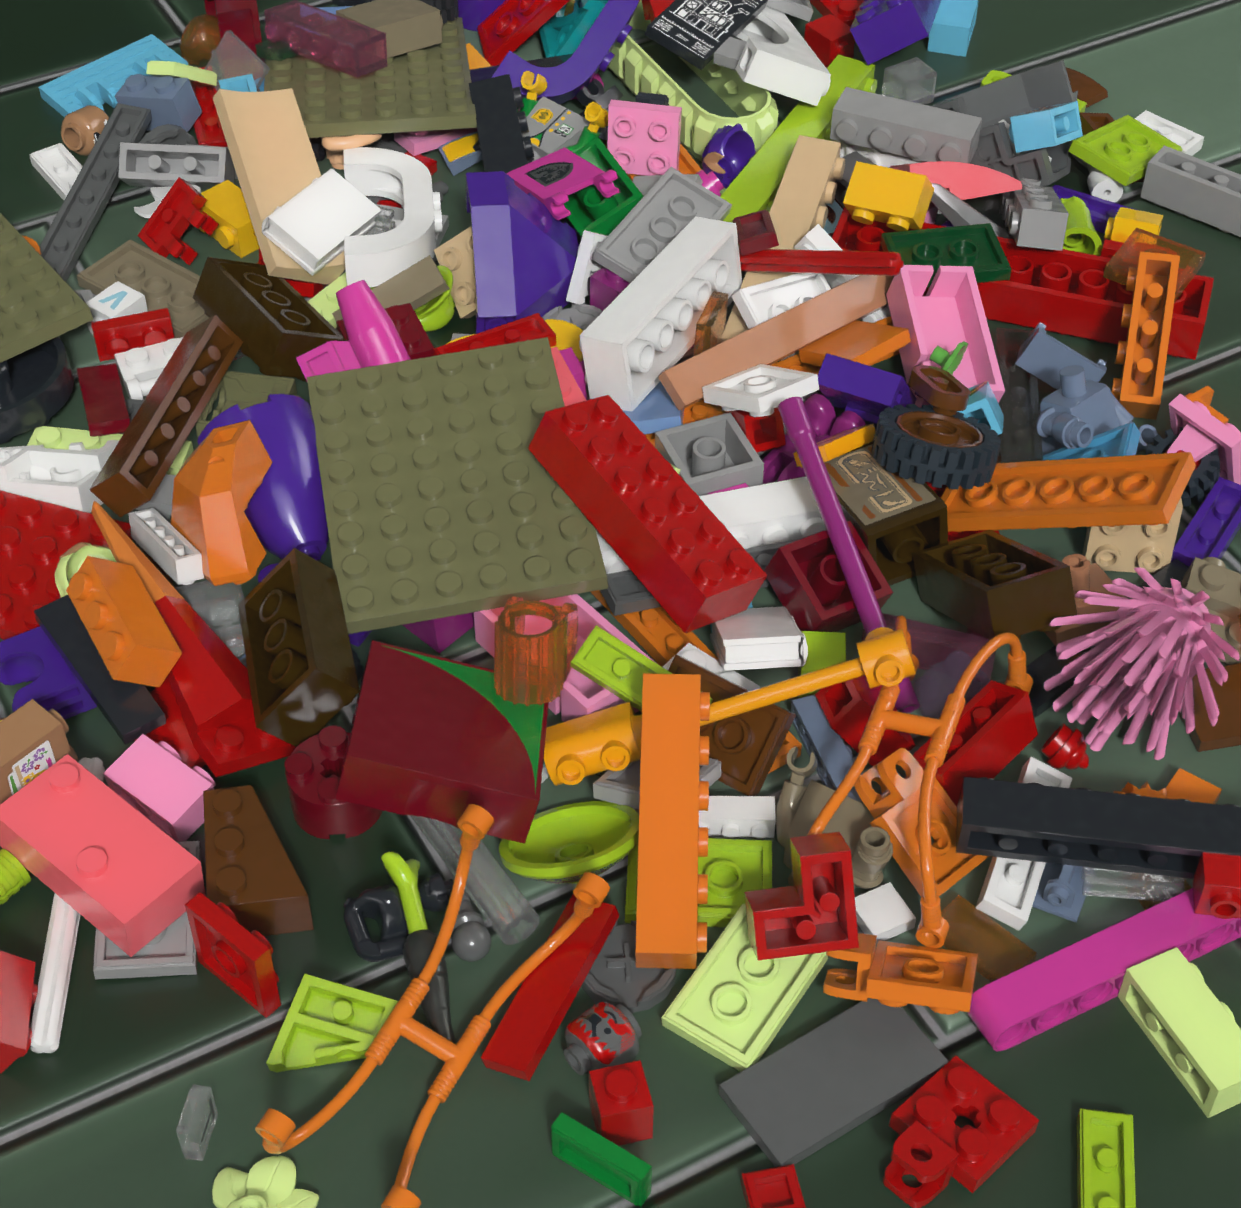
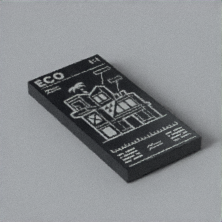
(701, 26)

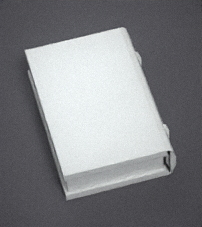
(318, 218)
(759, 640)

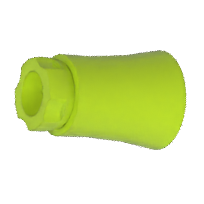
(1080, 232)

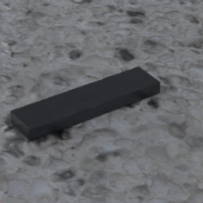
(124, 704)

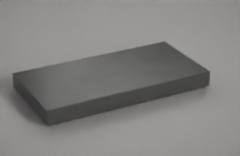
(831, 1080)

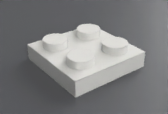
(759, 389)

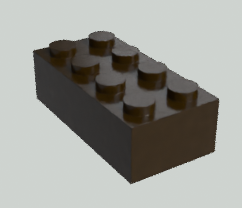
(264, 314)
(995, 584)
(297, 649)

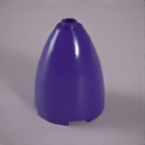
(290, 502)

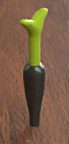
(420, 943)

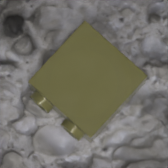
(245, 391)

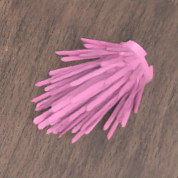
(1141, 661)

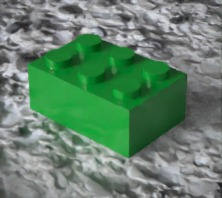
(589, 207)

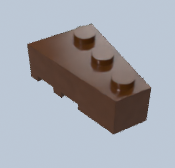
(250, 866)

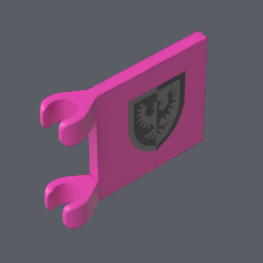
(560, 175)

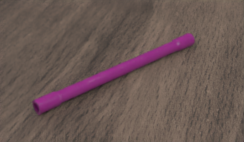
(802, 435)

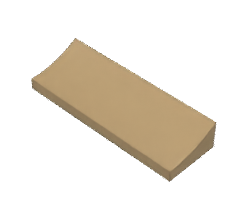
(272, 166)

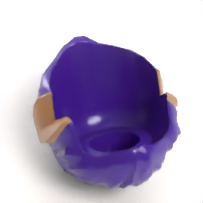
(728, 153)

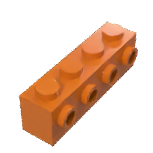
(1147, 335)

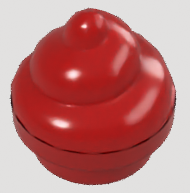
(1066, 749)

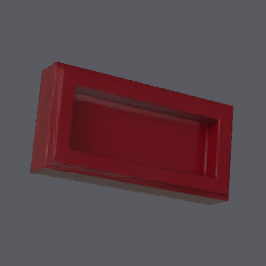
(755, 232)

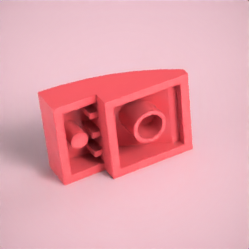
(964, 179)

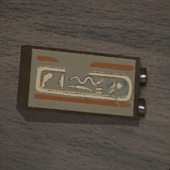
(888, 511)

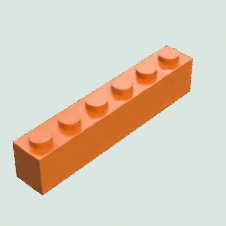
(670, 822)

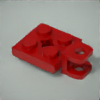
(937, 1148)

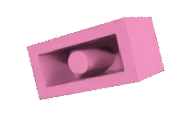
(161, 786)

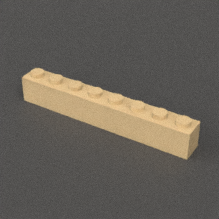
(797, 206)

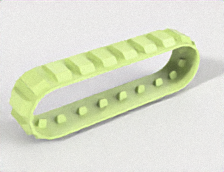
(751, 103)

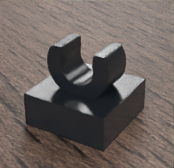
(597, 95)

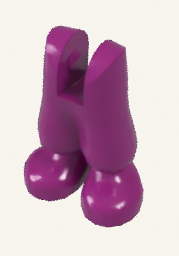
(781, 462)

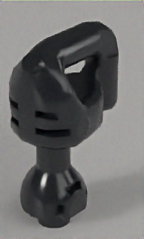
(385, 907)

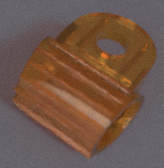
(537, 665)

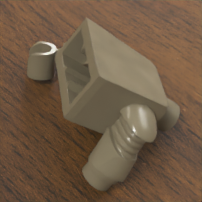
(801, 805)

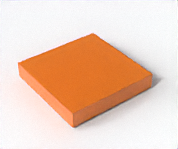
(857, 342)

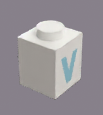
(116, 302)

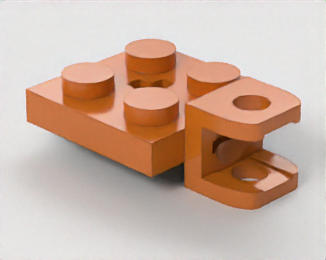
(900, 820)
(904, 975)

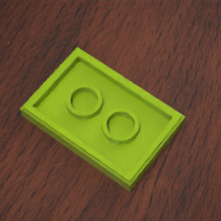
(1121, 149)
(731, 868)

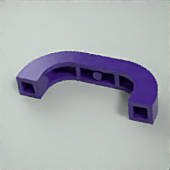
(590, 56)

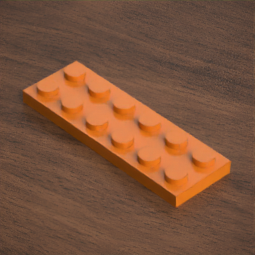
(1073, 493)

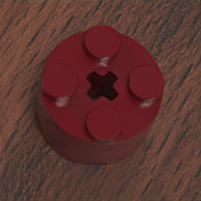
(312, 786)

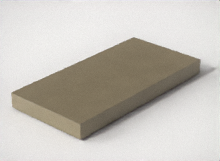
(154, 276)

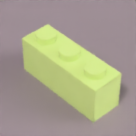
(1187, 1028)

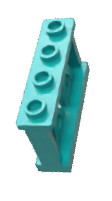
(564, 33)

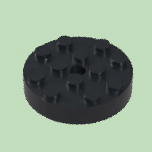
(33, 388)

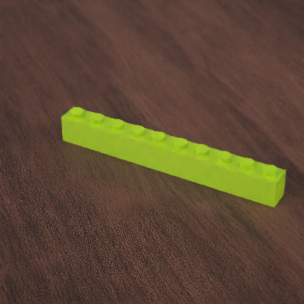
(760, 179)

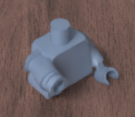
(1082, 411)

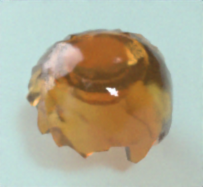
(199, 39)

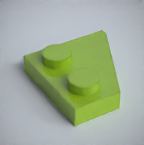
(327, 1025)

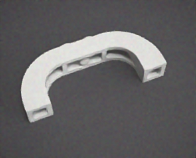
(410, 184)

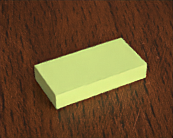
(174, 69)

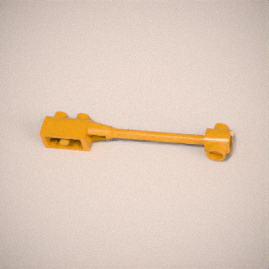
(613, 735)

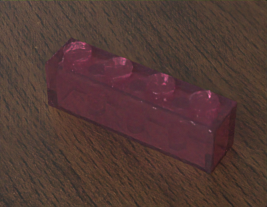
(327, 38)

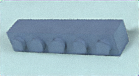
(816, 734)

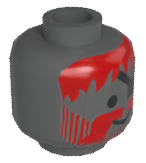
(602, 1038)

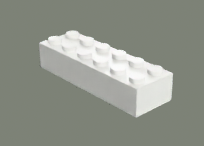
(658, 312)

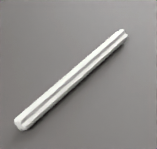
(57, 961)

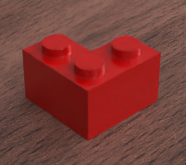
(813, 913)

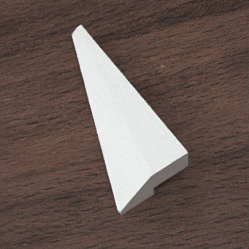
(54, 474)

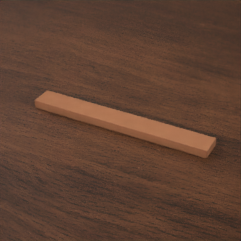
(776, 337)

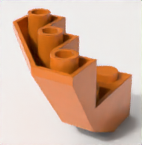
(212, 499)

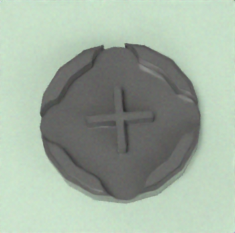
(617, 979)

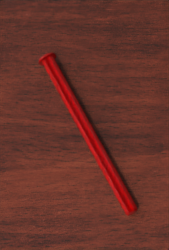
(823, 262)

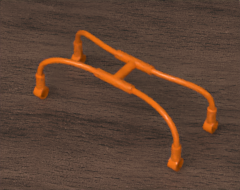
(932, 926)
(278, 1128)

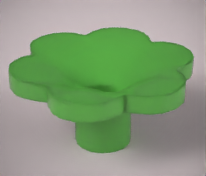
(949, 360)

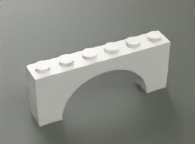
(781, 59)

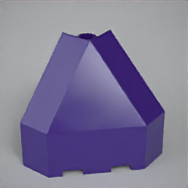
(518, 251)

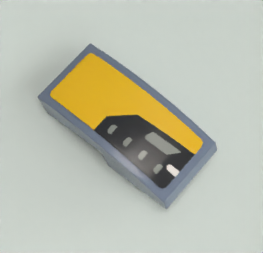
(461, 152)

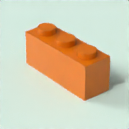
(123, 622)

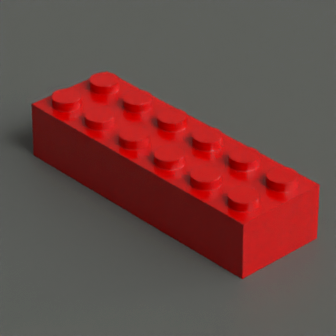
(647, 512)

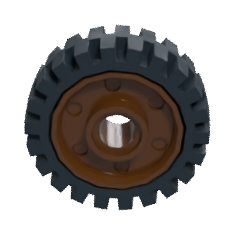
(935, 447)

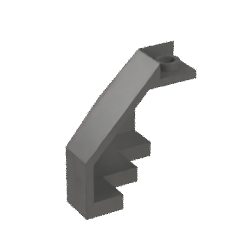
(1009, 97)

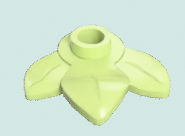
(267, 1185)

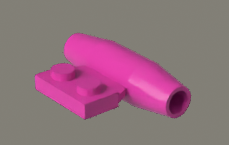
(370, 336)

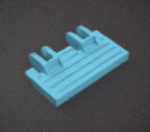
(102, 78)

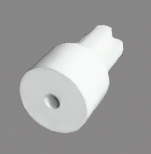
(1103, 186)

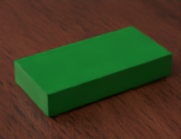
(601, 1159)

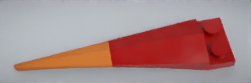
(207, 678)

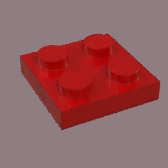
(234, 953)

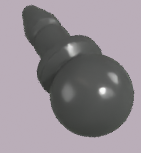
(470, 937)

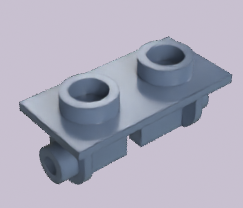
(1060, 891)

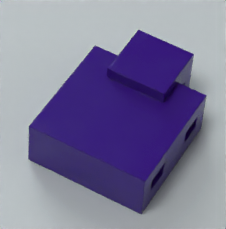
(862, 388)

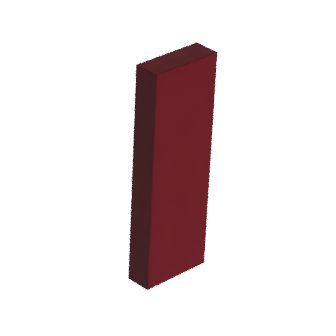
(103, 400)

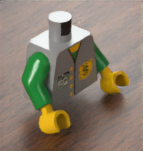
(554, 125)

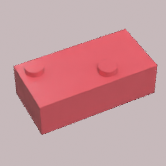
(99, 854)

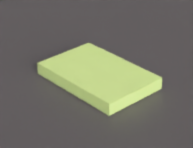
(735, 1001)

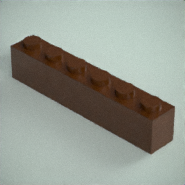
(166, 417)

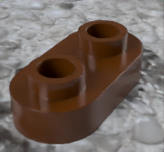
(939, 389)

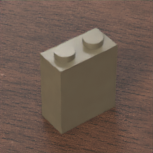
(407, 23)

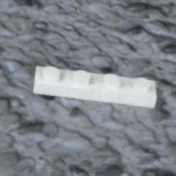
(1013, 883)

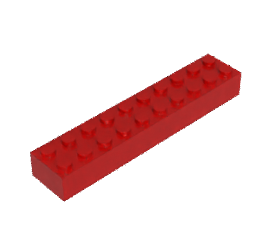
(1058, 290)

